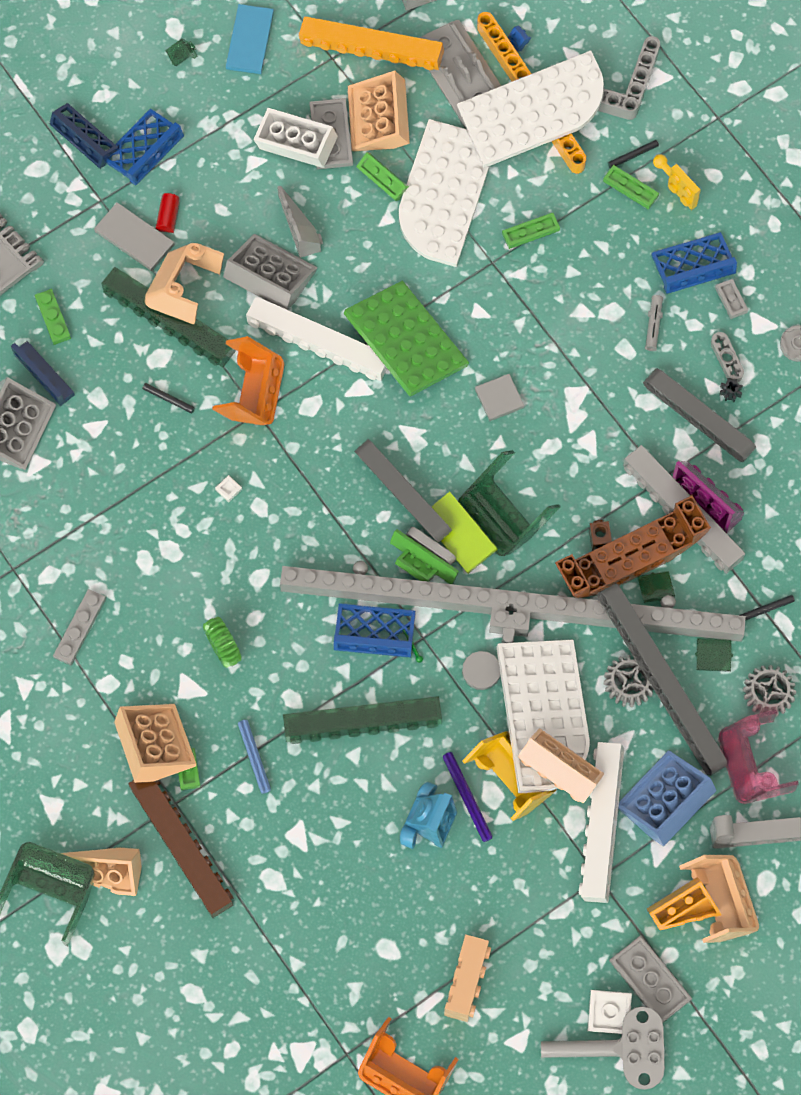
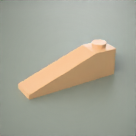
(113, 868)

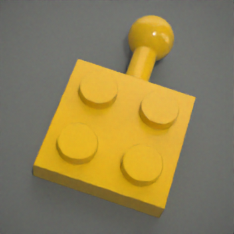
(679, 182)

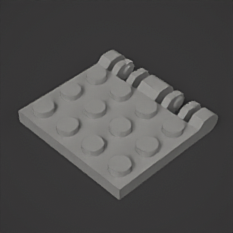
(12, 265)

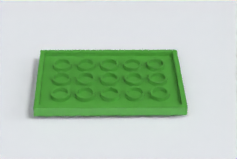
(406, 338)

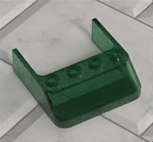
(497, 514)
(53, 876)

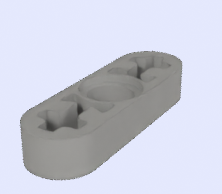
(726, 366)
(431, 545)

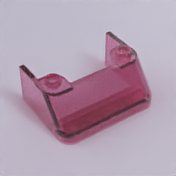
(741, 767)

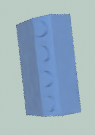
(667, 797)

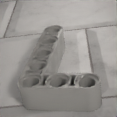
(636, 85)
(729, 834)

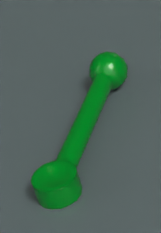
(419, 659)

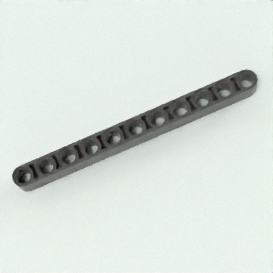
(662, 679)

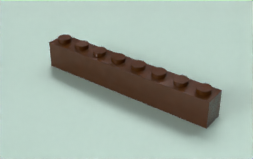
(182, 847)

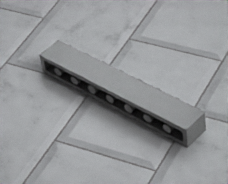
(667, 492)

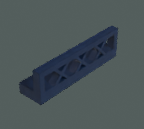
(78, 136)
(43, 372)

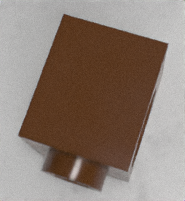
(599, 526)

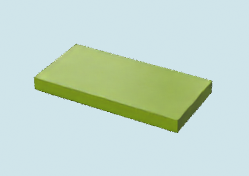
(466, 539)

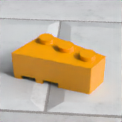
(684, 906)

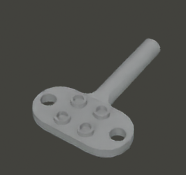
(639, 1048)

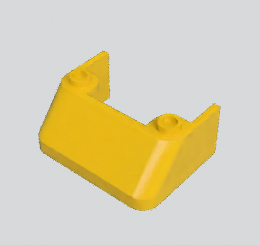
(497, 755)

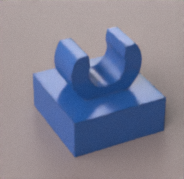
(518, 38)

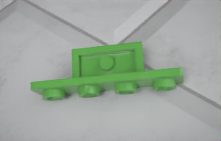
(420, 561)

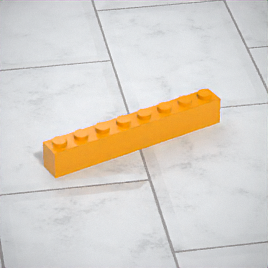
(371, 43)

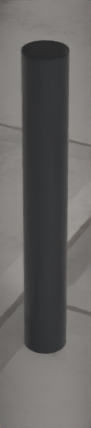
(632, 154)
(169, 398)
(768, 607)

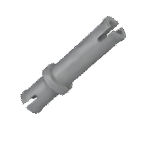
(656, 305)

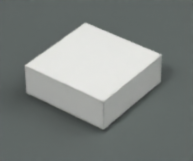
(228, 488)

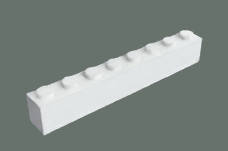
(316, 338)
(602, 824)

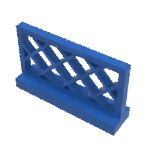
(153, 152)
(699, 273)
(369, 644)

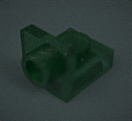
(181, 51)

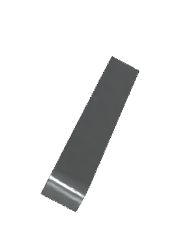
(699, 415)
(403, 491)

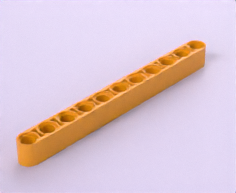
(521, 70)

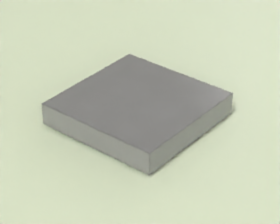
(499, 397)

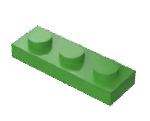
(382, 176)
(631, 187)
(530, 230)
(52, 316)

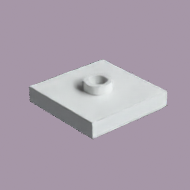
(608, 1011)

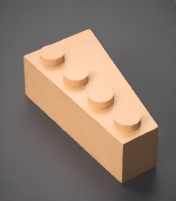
(466, 978)

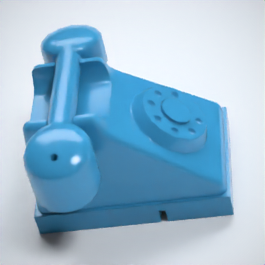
(429, 817)

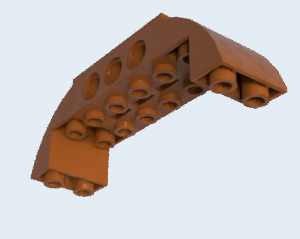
(636, 551)

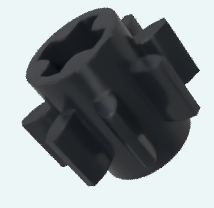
(731, 385)

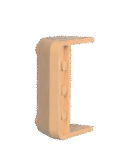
(166, 294)
(730, 894)

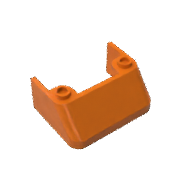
(260, 383)
(396, 1075)

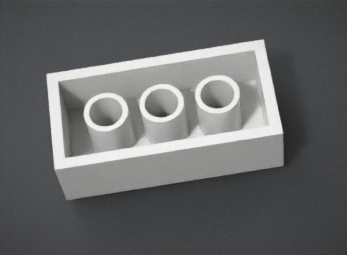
(295, 137)

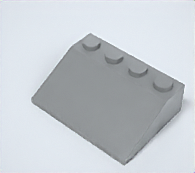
(269, 271)
(21, 422)

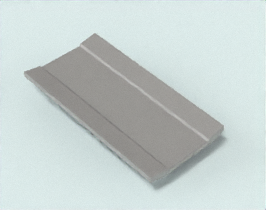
(462, 67)

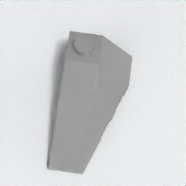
(302, 230)

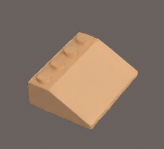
(378, 113)
(153, 741)

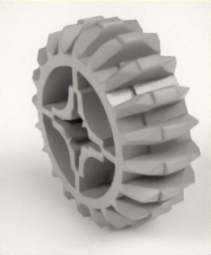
(614, 671)
(762, 687)

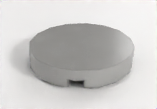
(791, 343)
(481, 670)

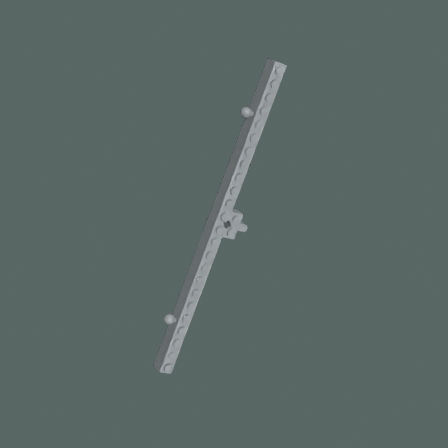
(500, 602)

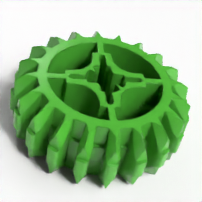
(222, 642)

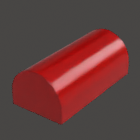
(168, 213)

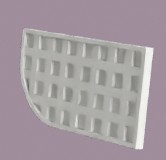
(534, 109)
(442, 193)
(542, 693)

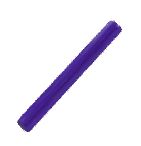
(467, 797)

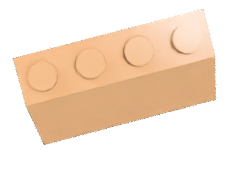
(560, 765)

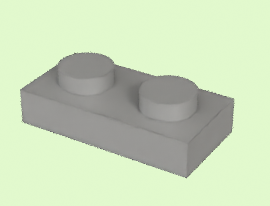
(731, 298)

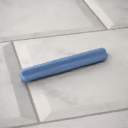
(254, 756)

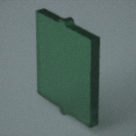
(655, 586)
(713, 655)

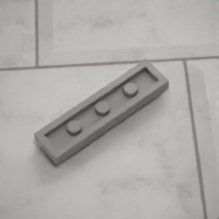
(79, 627)

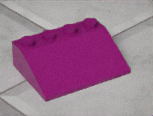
(711, 499)

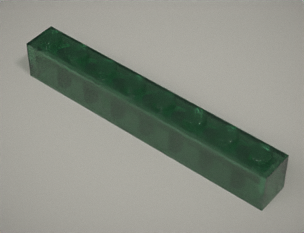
(198, 336)
(362, 719)

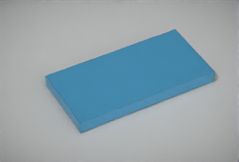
(249, 39)

